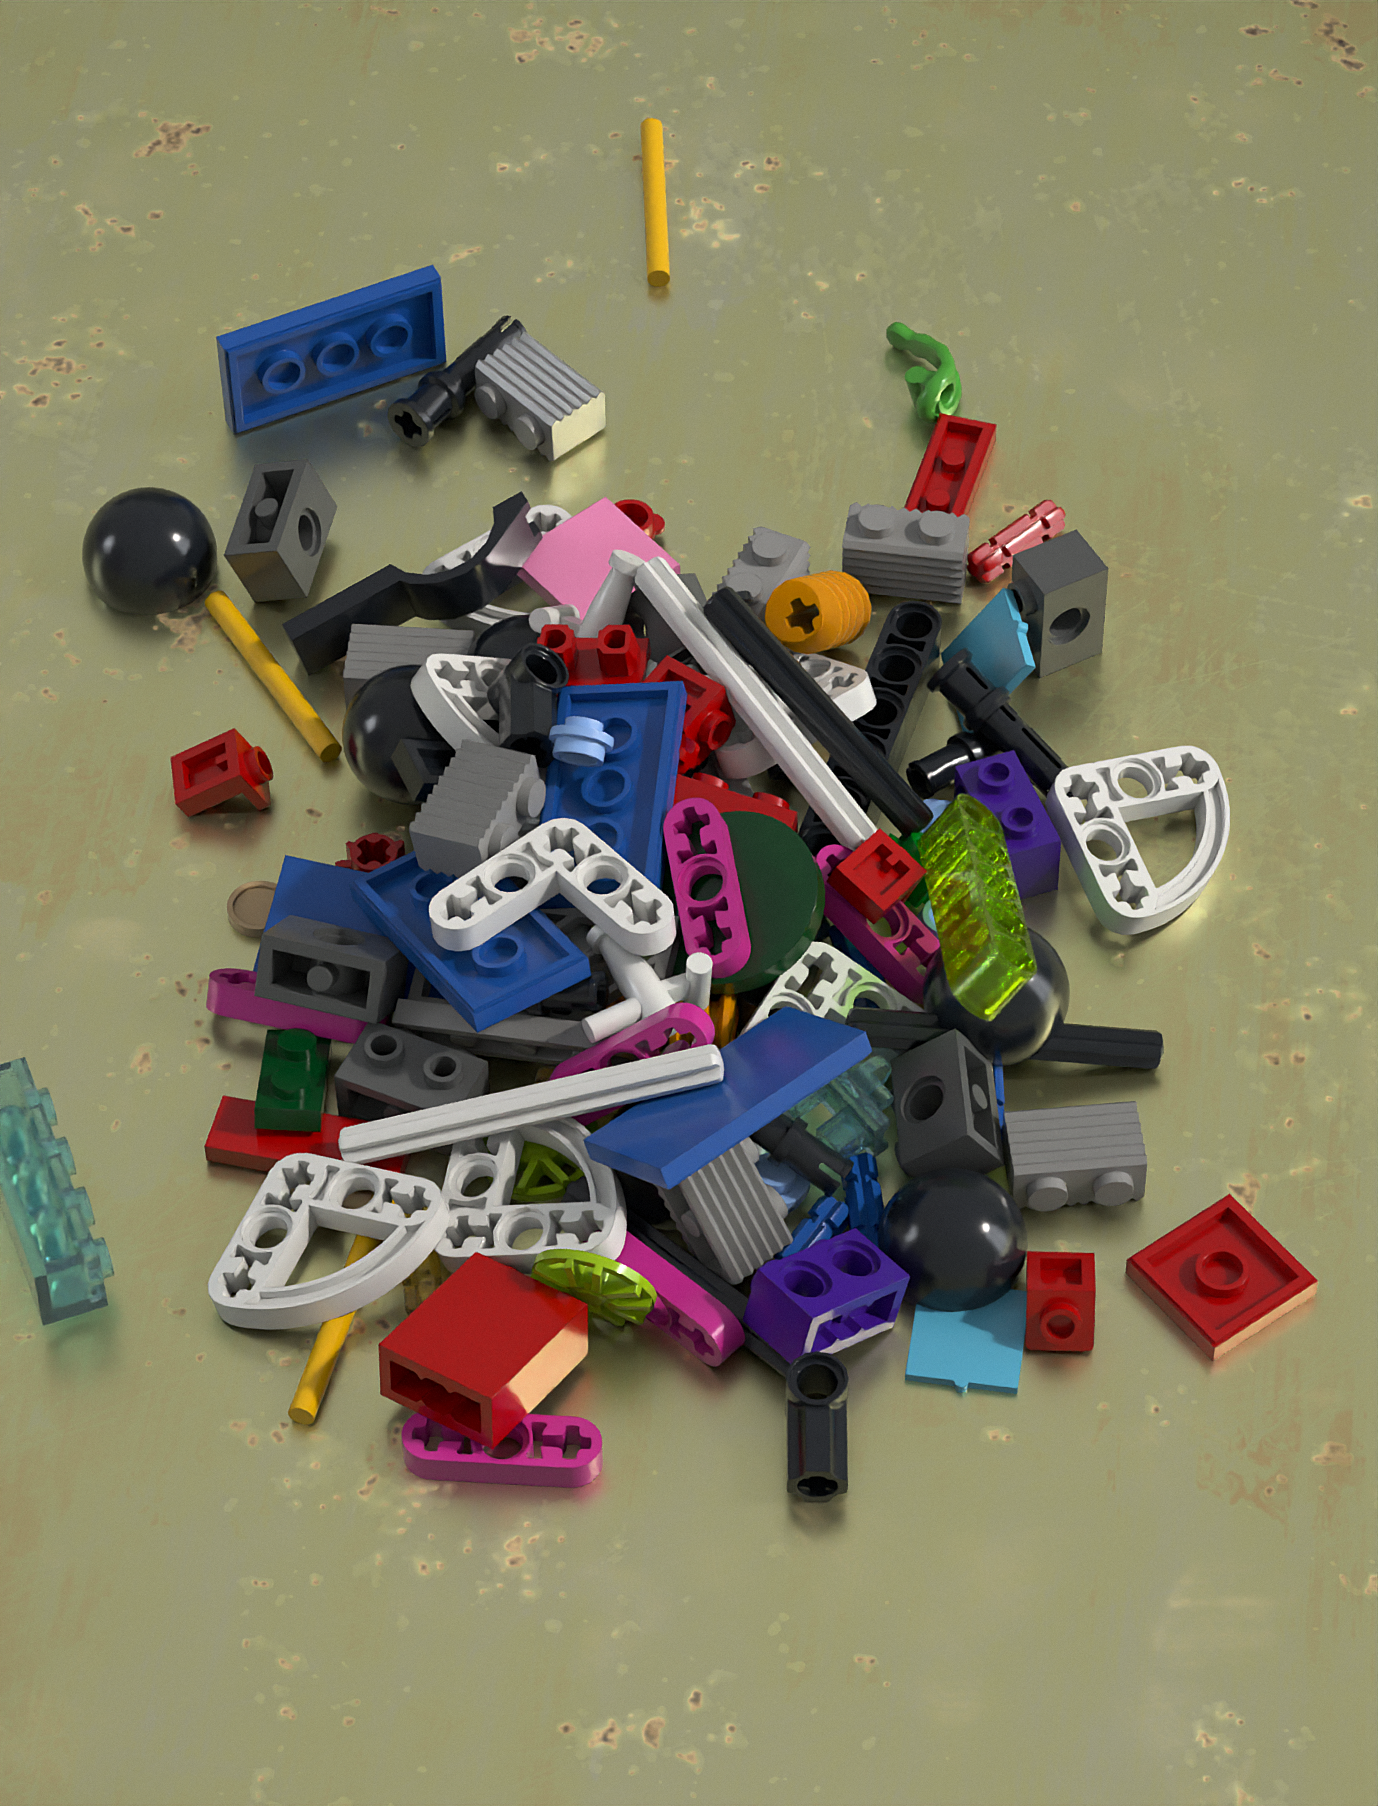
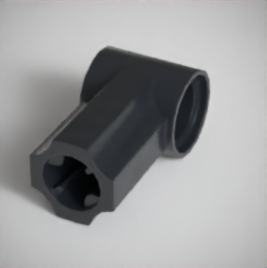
(527, 701)
(817, 1427)

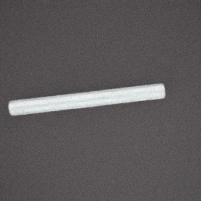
(755, 704)
(532, 1105)

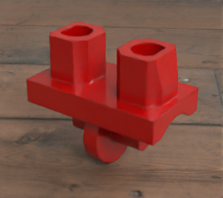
(609, 659)

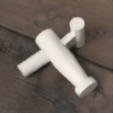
(605, 609)
(642, 987)

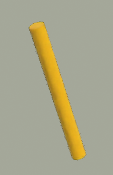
(655, 202)
(273, 676)
(326, 1349)

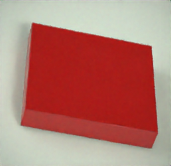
(1221, 1277)

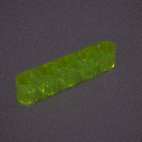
(976, 907)

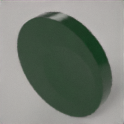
(779, 895)

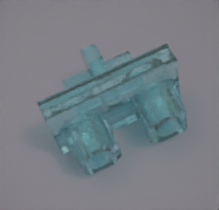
(856, 1107)

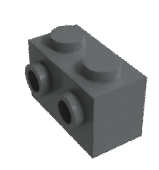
(402, 1073)

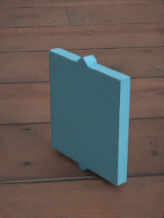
(997, 644)
(971, 1346)

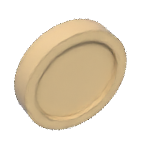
(250, 907)

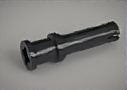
(444, 392)
(989, 711)

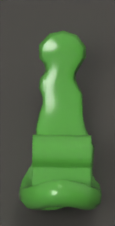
(930, 390)

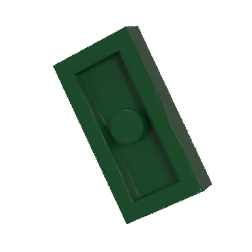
(293, 1081)

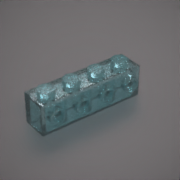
(42, 1207)

